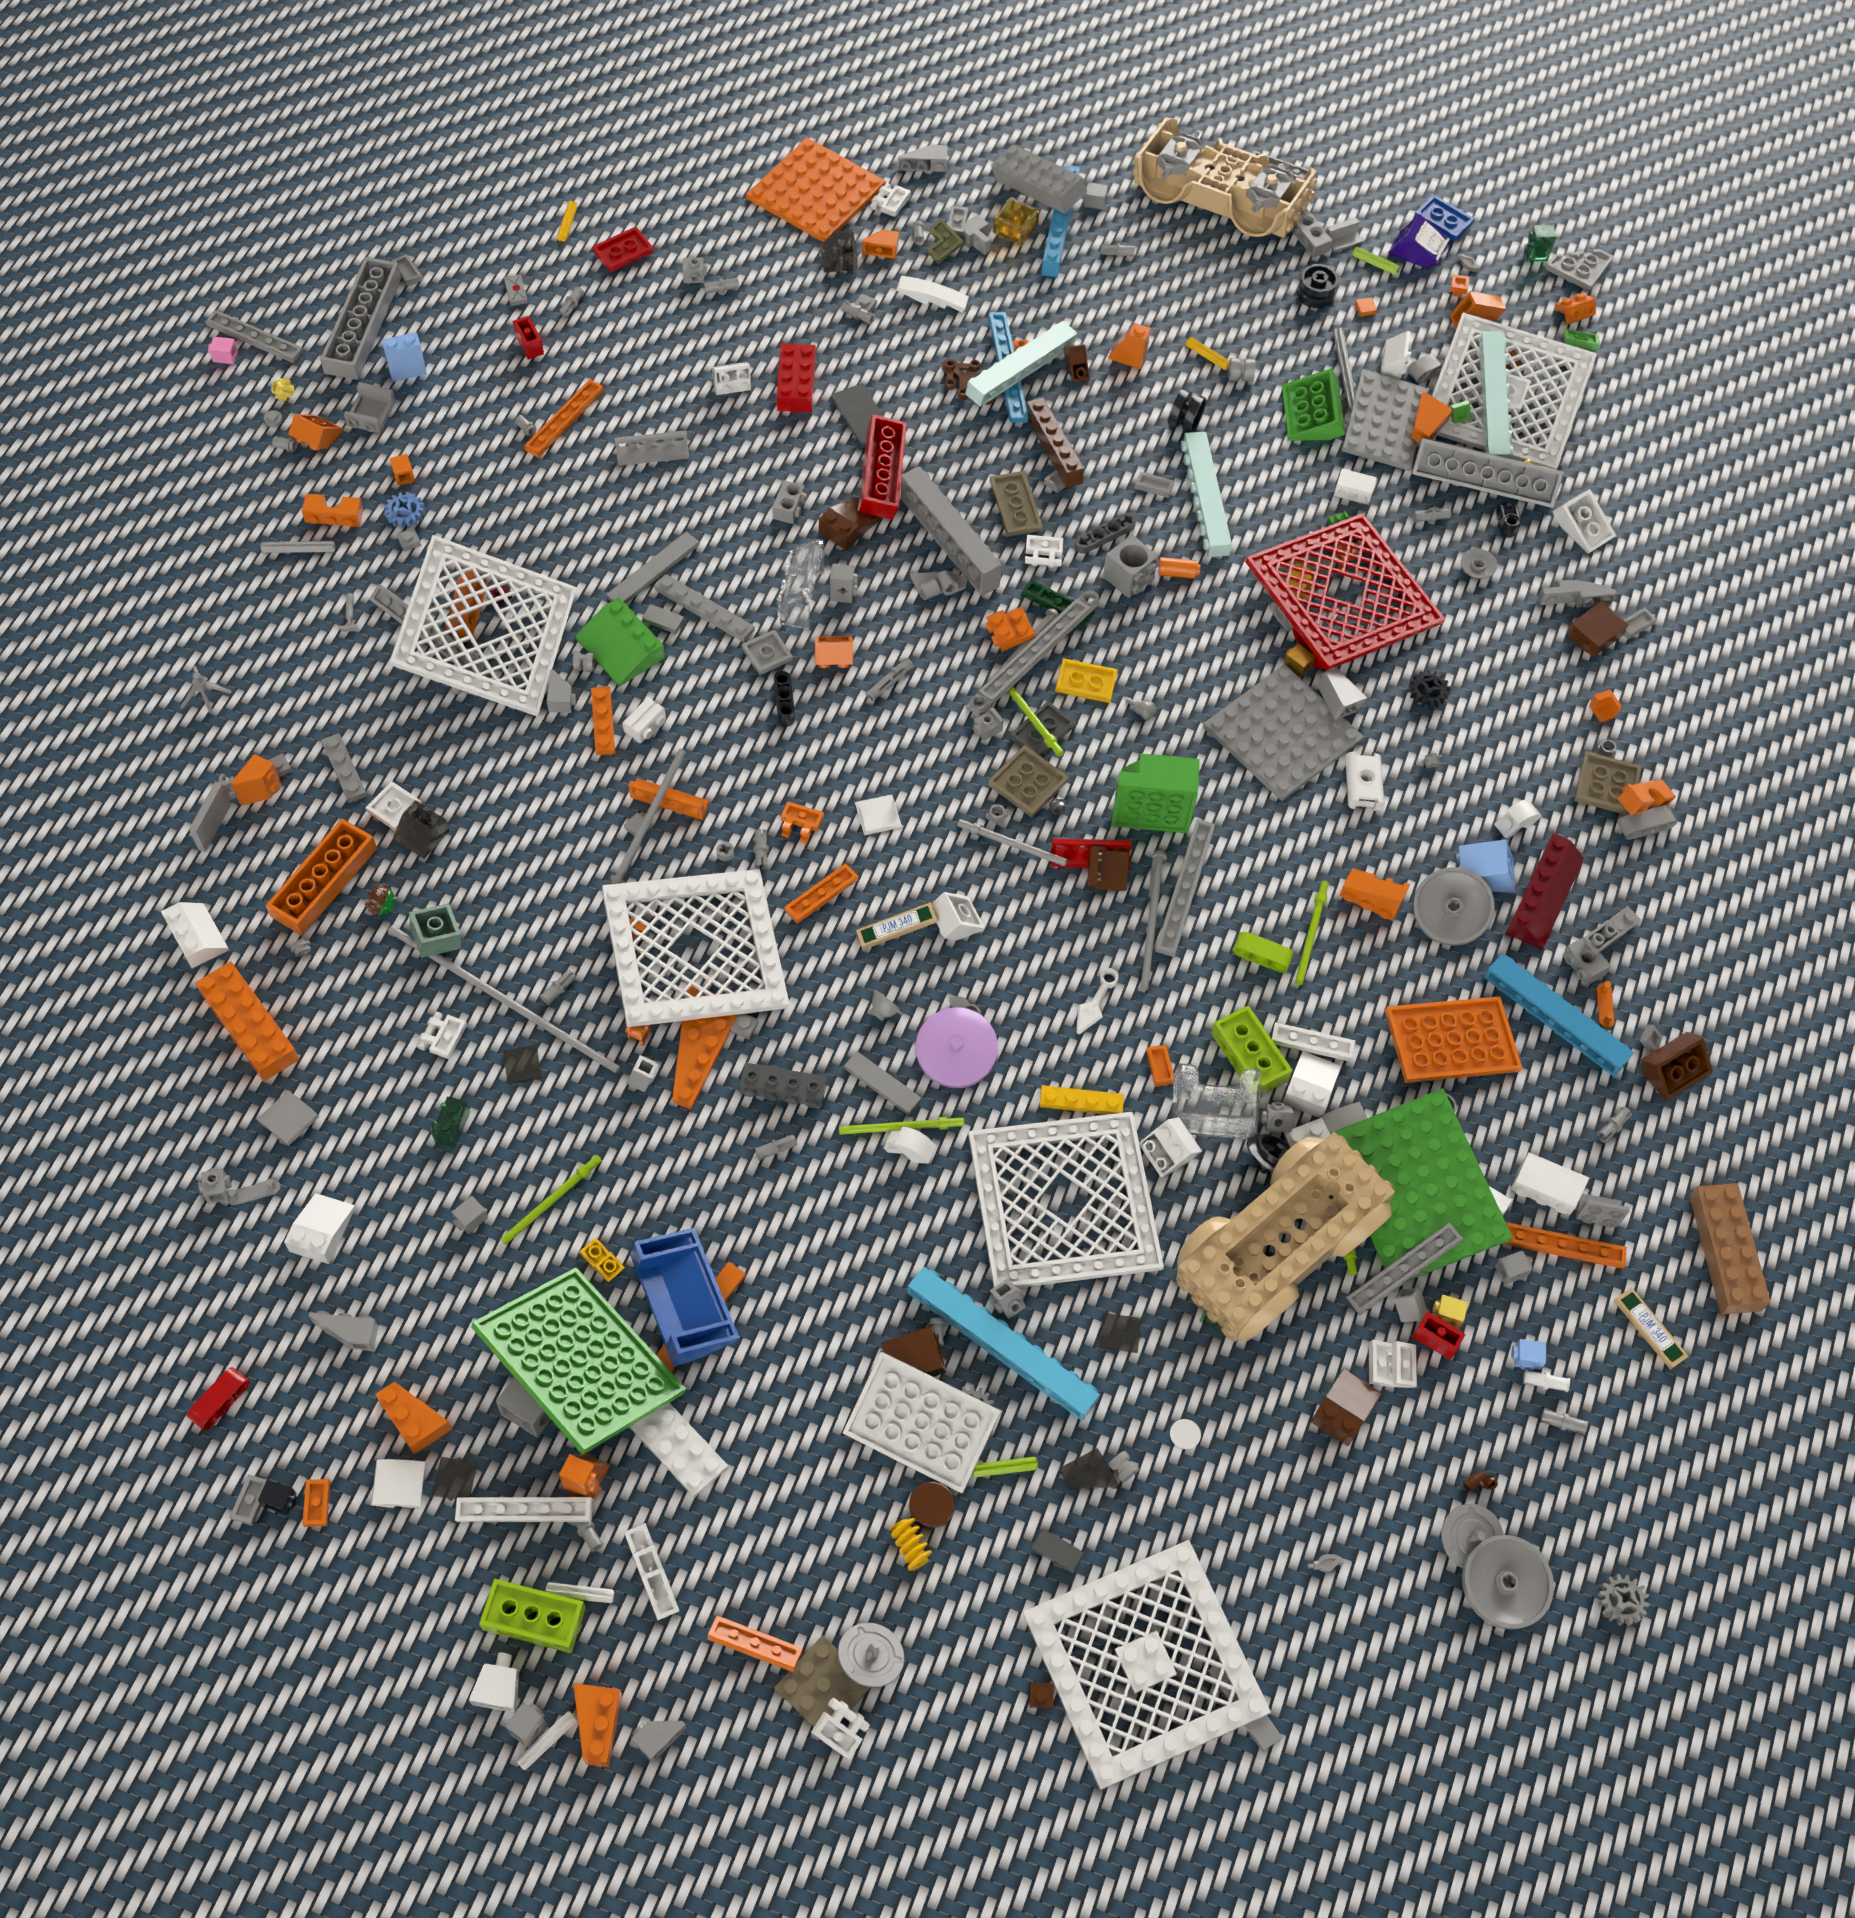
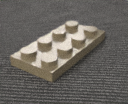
(1016, 503)

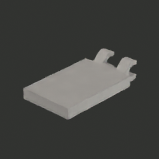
(212, 813)

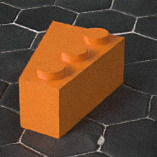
(1374, 893)
(412, 1418)
(583, 1475)
(597, 1721)

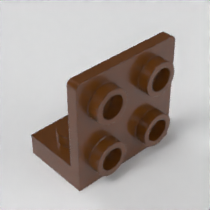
(1107, 870)

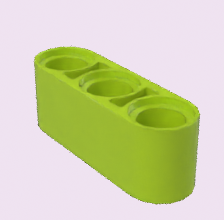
(1263, 952)

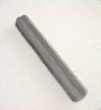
(297, 546)

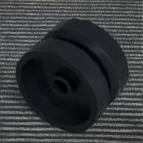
(1317, 286)
(1187, 411)

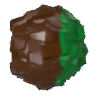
(380, 900)

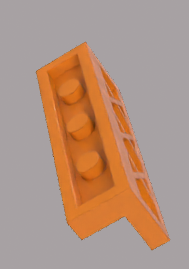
(672, 800)

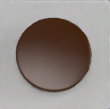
(931, 1505)

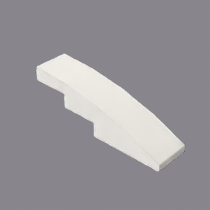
(928, 291)
(651, 1571)

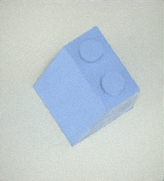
(404, 356)
(1491, 862)

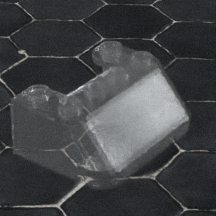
(797, 589)
(1215, 1108)

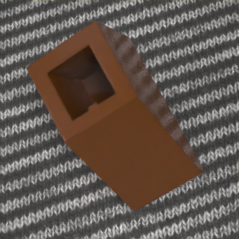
(1077, 362)

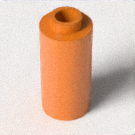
(1178, 568)

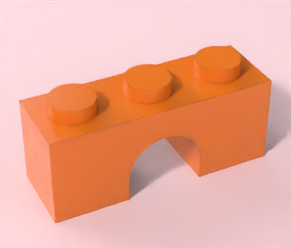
(347, 513)
(1643, 795)

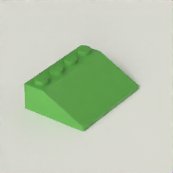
(1313, 407)
(620, 642)

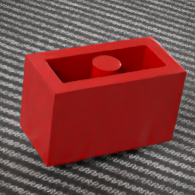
(528, 337)
(1438, 1335)

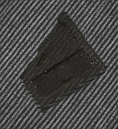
(1088, 1472)

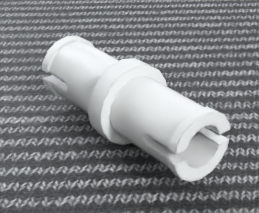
(1546, 1380)

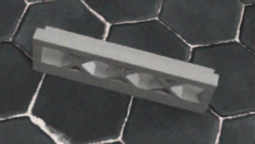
(652, 451)

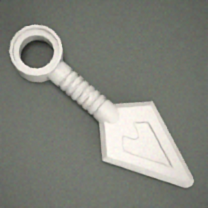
(1090, 1012)

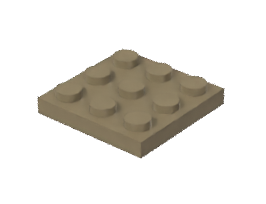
(1603, 780)
(1028, 781)
(817, 1681)

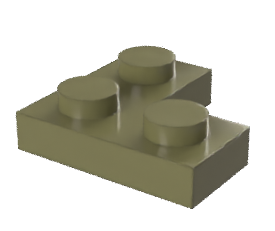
(946, 242)

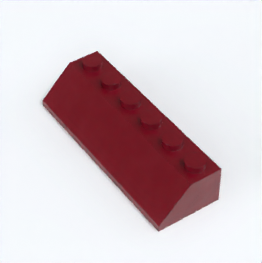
(1546, 892)

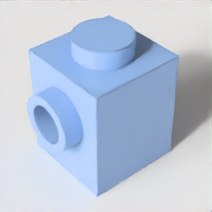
(1529, 1354)

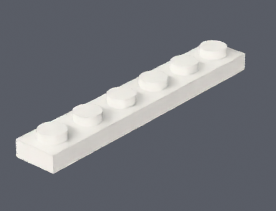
(524, 1509)

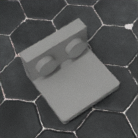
(1601, 1210)

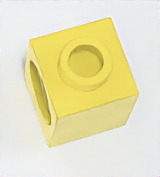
(1450, 1310)

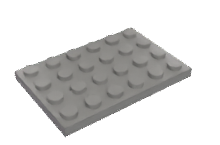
(1383, 420)

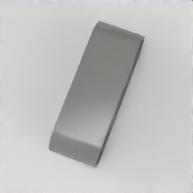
(1650, 822)

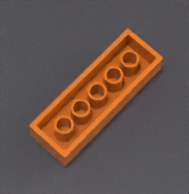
(321, 877)
(247, 1021)

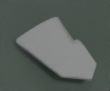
(936, 583)

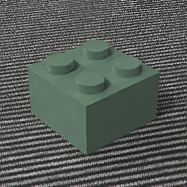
(435, 930)

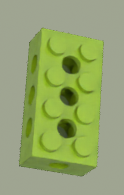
(1251, 1047)
(527, 1601)

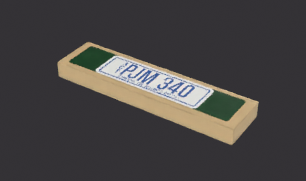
(896, 926)
(1651, 1328)

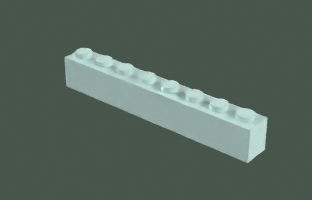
(1020, 363)
(1494, 394)
(1206, 494)

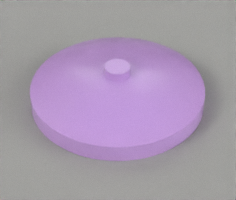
(956, 1047)

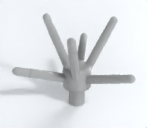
(200, 685)

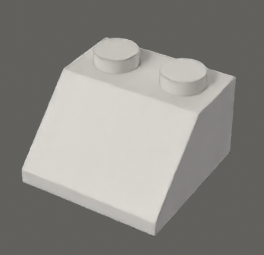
(956, 916)

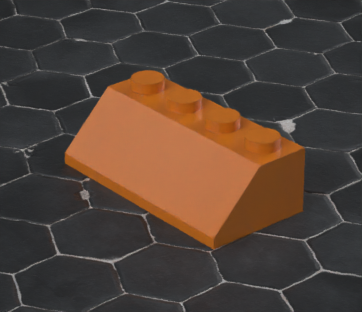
(469, 618)

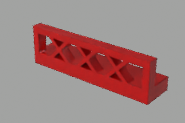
(1079, 856)

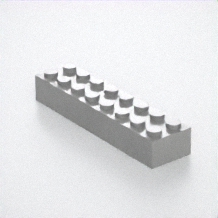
(361, 318)
(1487, 472)
(951, 531)

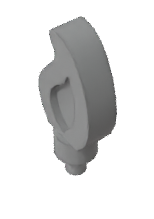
(1468, 263)
(1326, 1563)

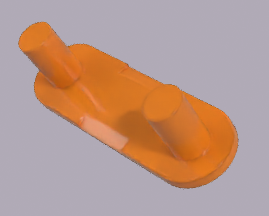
(1605, 1004)

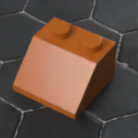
(314, 431)
(833, 651)
(256, 781)

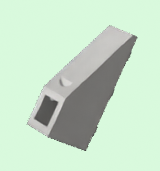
(929, 158)
(354, 1332)

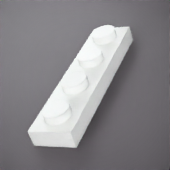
(1313, 1042)

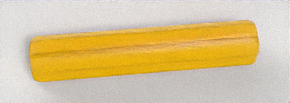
(567, 221)
(1207, 353)

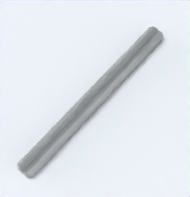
(1345, 367)

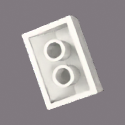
(195, 932)
(1549, 1183)

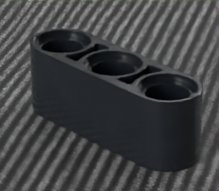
(782, 690)

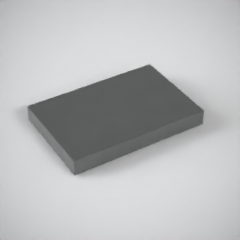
(1053, 720)

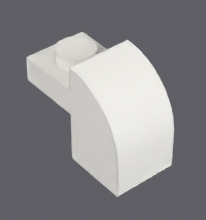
(1517, 816)
(910, 1143)

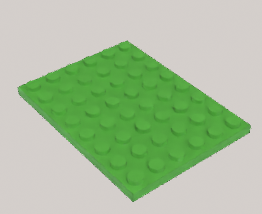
(1433, 1179)
(578, 1359)

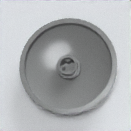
(1453, 906)
(1507, 1582)

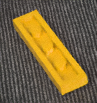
(1081, 1100)

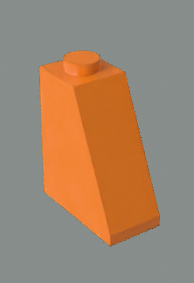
(1479, 305)
(1132, 346)
(1429, 417)

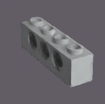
(1312, 235)

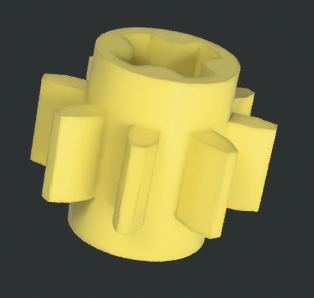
(282, 389)

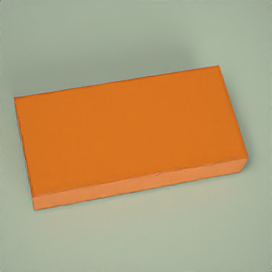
(1160, 1065)

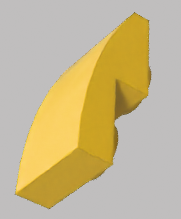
(601, 1260)

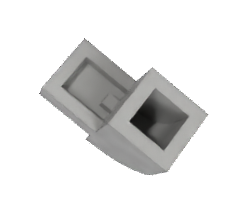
(976, 234)

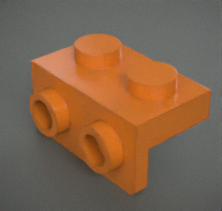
(1577, 307)

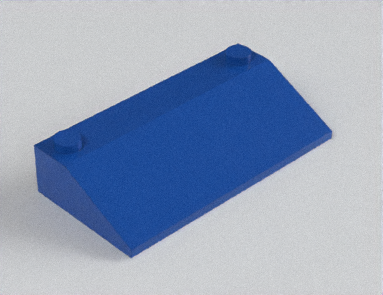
(683, 1295)

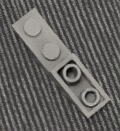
(1581, 592)
(1611, 930)

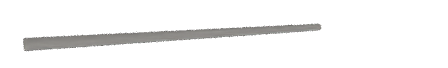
(510, 1003)

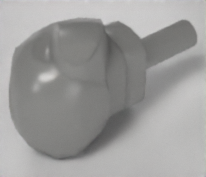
(1144, 708)

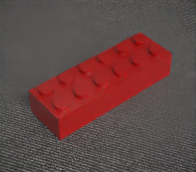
(882, 467)

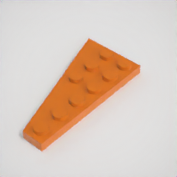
(698, 1050)

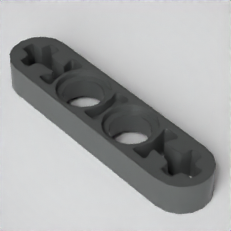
(1103, 530)

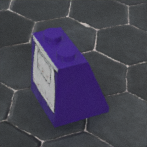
(1420, 243)

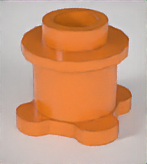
(639, 1033)

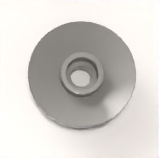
(1478, 563)

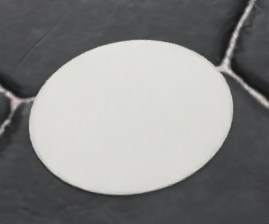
(1185, 1434)

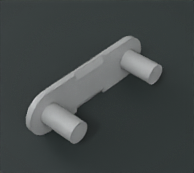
(253, 1192)

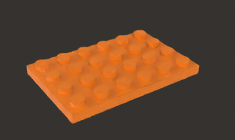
(1453, 1039)

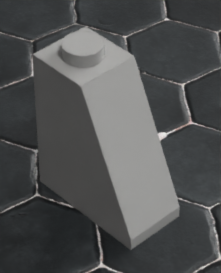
(1340, 694)

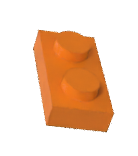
(316, 1503)

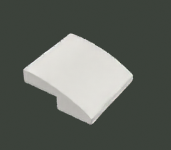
(1392, 1364)
(398, 1483)

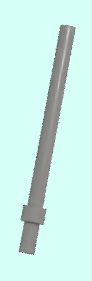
(977, 829)

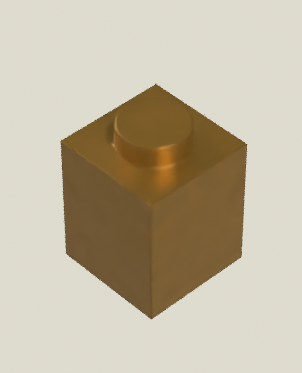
(1299, 660)

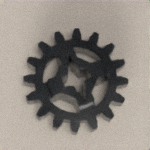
(1429, 689)

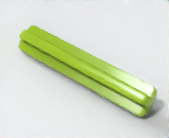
(1375, 260)
(1005, 1466)

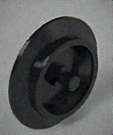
(1267, 1150)

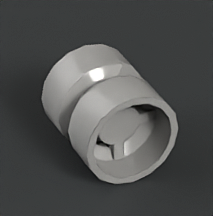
(1241, 369)

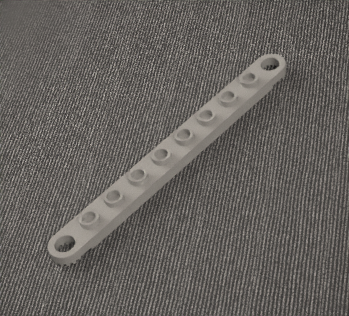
(1034, 652)

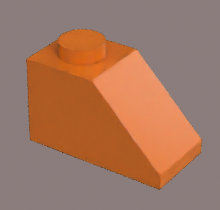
(881, 244)

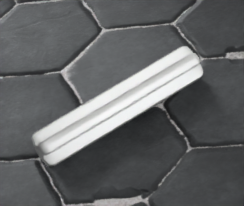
(581, 1592)
(546, 1740)

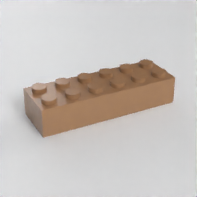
(1729, 1249)

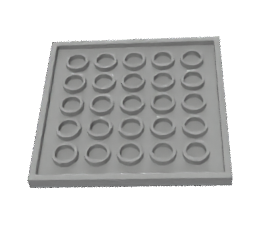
(1282, 732)

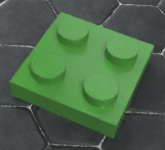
(1581, 339)

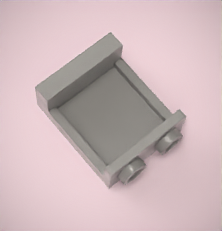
(370, 408)

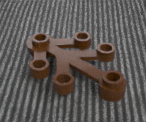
(951, 367)

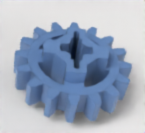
(404, 510)

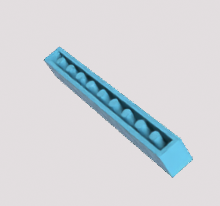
(1003, 1343)

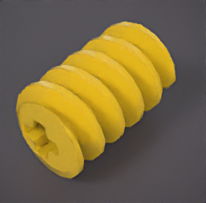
(910, 1543)

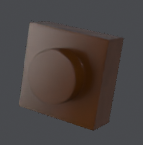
(1041, 1695)

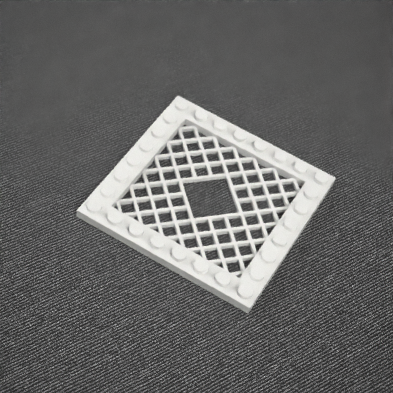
(456, 676)
(634, 893)
(1065, 1269)

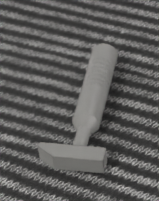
(349, 614)

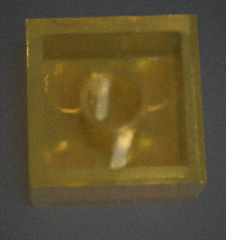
(1016, 221)

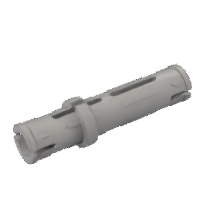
(895, 674)

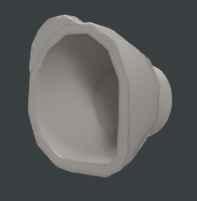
(883, 1006)

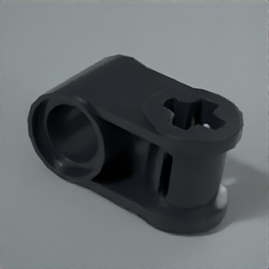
(1508, 519)

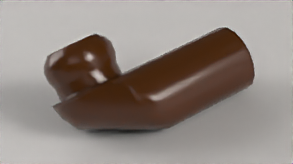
(1482, 1480)

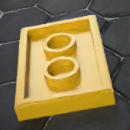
(1086, 680)

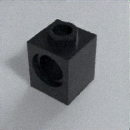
(277, 1497)

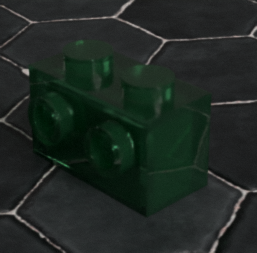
(1540, 243)
(450, 1122)

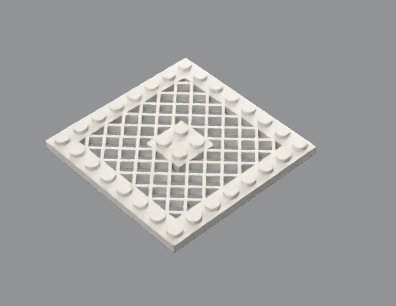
(1518, 388)
(1145, 1664)

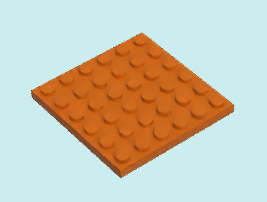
(815, 189)

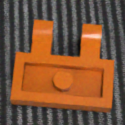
(801, 816)

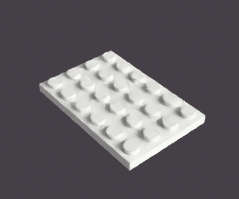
(922, 1422)

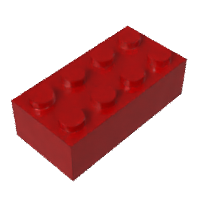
(796, 377)

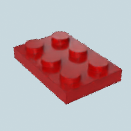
(623, 249)

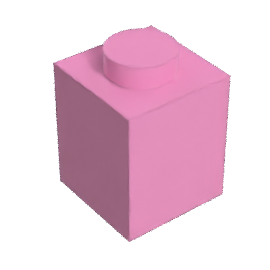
(223, 350)

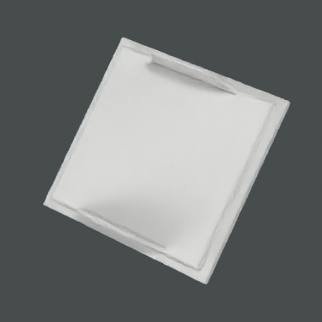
(878, 814)

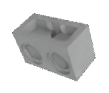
(789, 502)

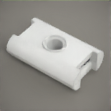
(1364, 781)

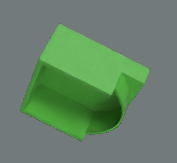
(1156, 794)

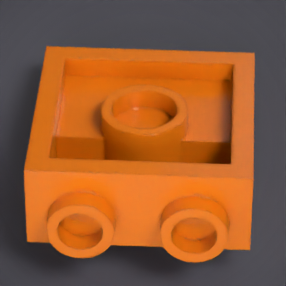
(1009, 628)

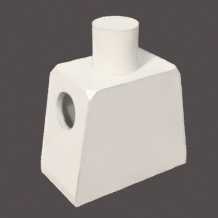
(497, 1685)

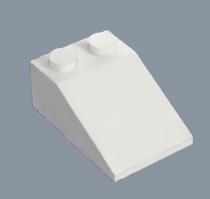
(1584, 521)
(1311, 1084)
(319, 1228)

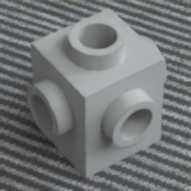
(694, 270)
(1277, 1118)
(215, 1185)
(1007, 1298)

